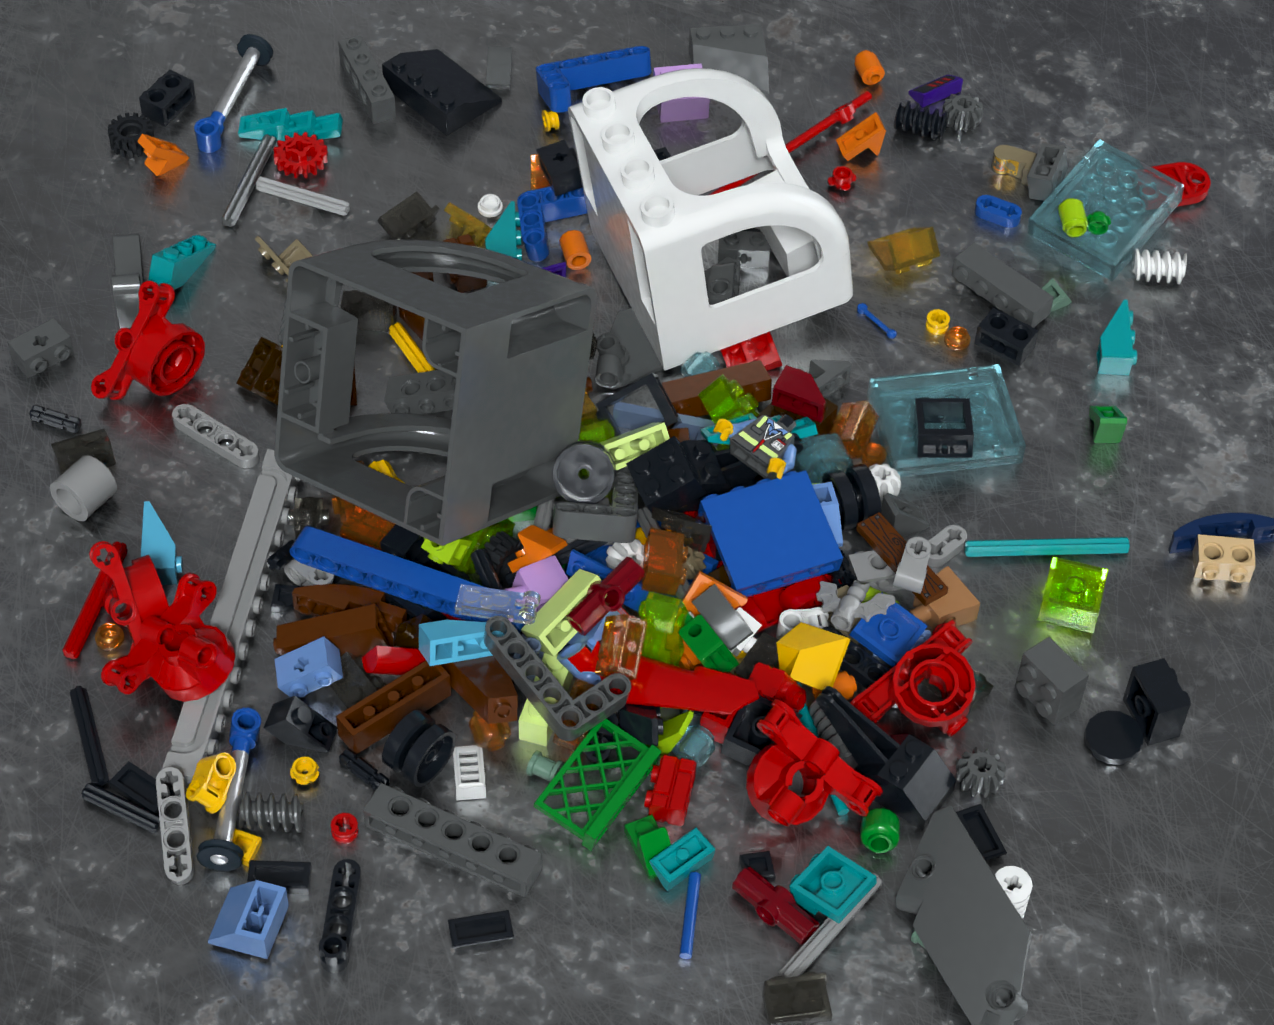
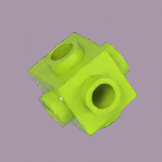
(450, 553)

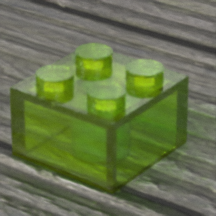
(1073, 594)

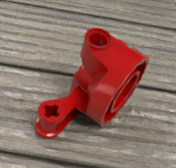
(152, 350)
(134, 586)
(177, 648)
(944, 666)
(818, 763)

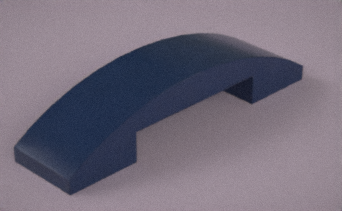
(1226, 525)

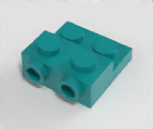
(831, 885)

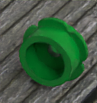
(1098, 223)

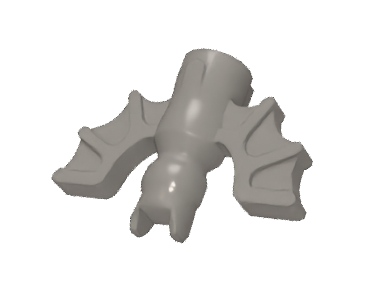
(850, 605)

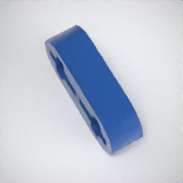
(998, 211)

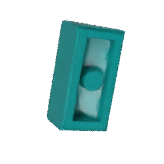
(682, 858)

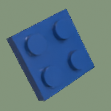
(889, 634)

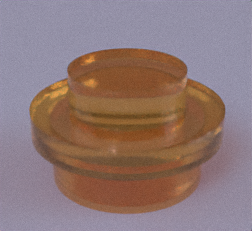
(957, 338)
(874, 454)
(109, 636)

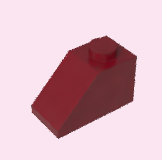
(799, 394)

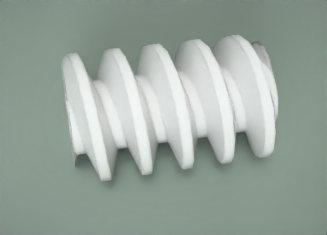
(1158, 266)
(1016, 885)

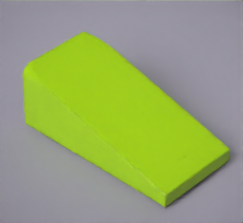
(673, 731)

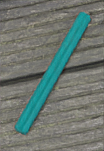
(1054, 546)

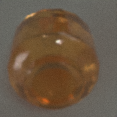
(489, 735)

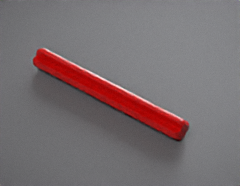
(91, 609)

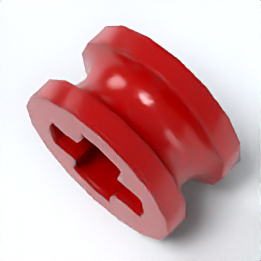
(339, 821)

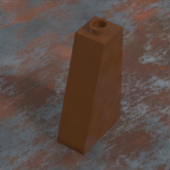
(349, 630)
(485, 688)

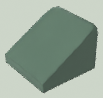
(1060, 297)

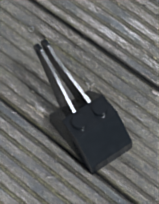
(719, 469)
(905, 768)

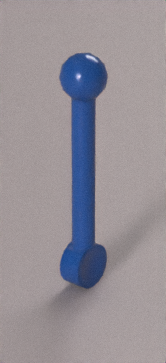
(862, 309)

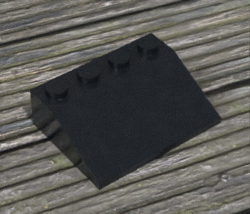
(438, 88)

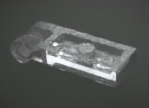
(491, 602)

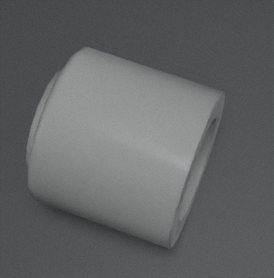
(83, 488)

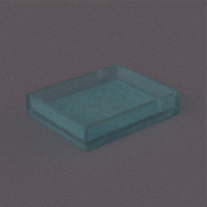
(1124, 190)
(994, 421)

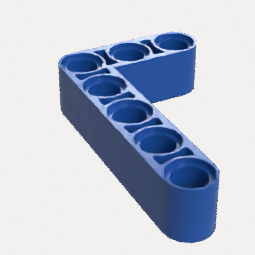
(560, 77)
(542, 206)

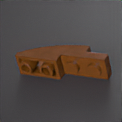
(333, 598)

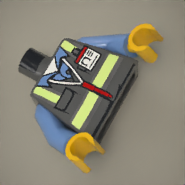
(762, 444)

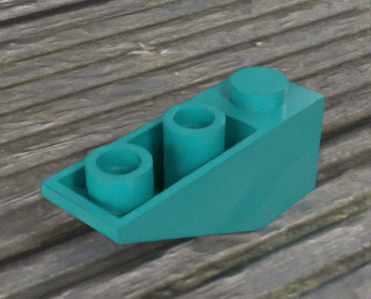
(504, 235)
(179, 261)
(1115, 348)

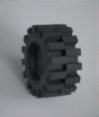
(128, 125)
(501, 551)

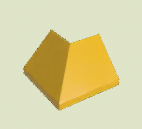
(811, 655)

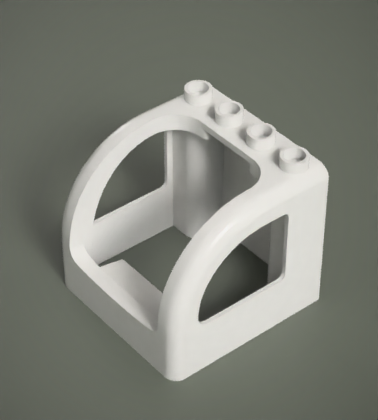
(656, 222)

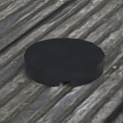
(1113, 737)

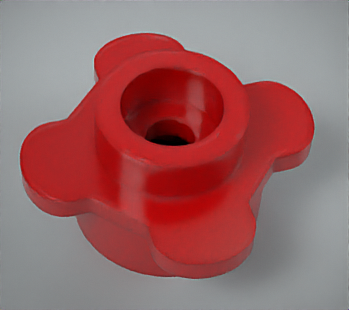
(842, 178)

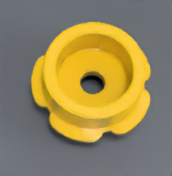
(304, 764)

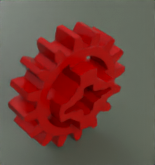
(300, 155)

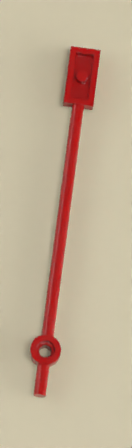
(843, 114)

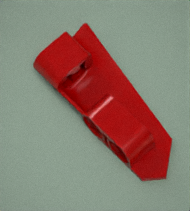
(770, 604)
(686, 689)

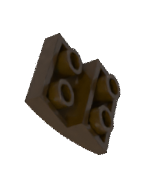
(263, 370)

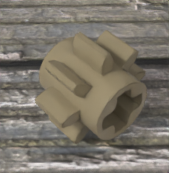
(694, 563)

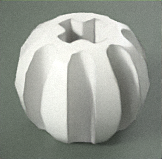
(886, 479)
(620, 551)

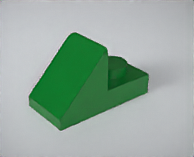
(1108, 424)
(647, 841)

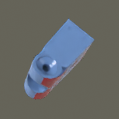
(583, 652)

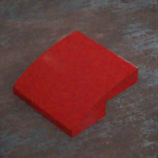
(753, 349)

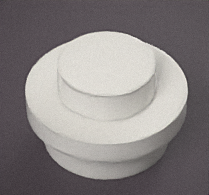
(490, 205)

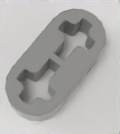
(948, 550)

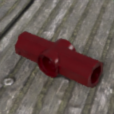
(595, 604)
(775, 905)

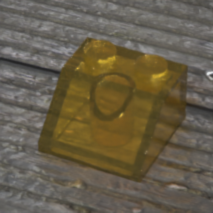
(905, 249)

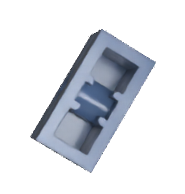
(308, 668)

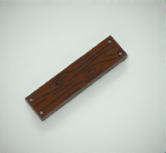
(890, 548)

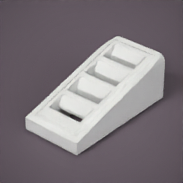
(469, 790)

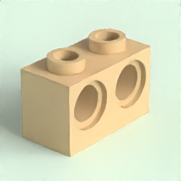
(1223, 558)

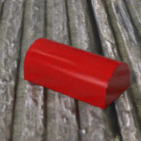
(391, 660)

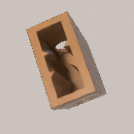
(956, 605)

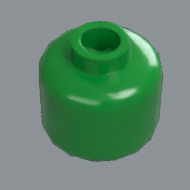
(880, 830)

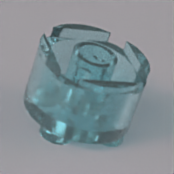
(821, 456)

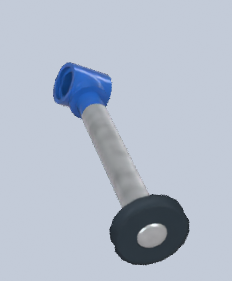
(254, 52)
(220, 852)

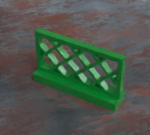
(615, 800)

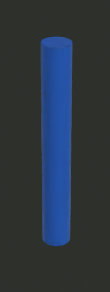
(690, 915)

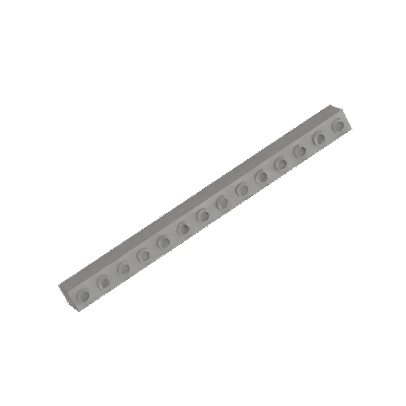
(235, 613)

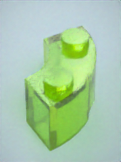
(664, 619)

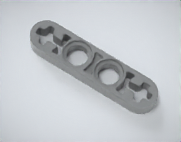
(218, 433)
(175, 825)

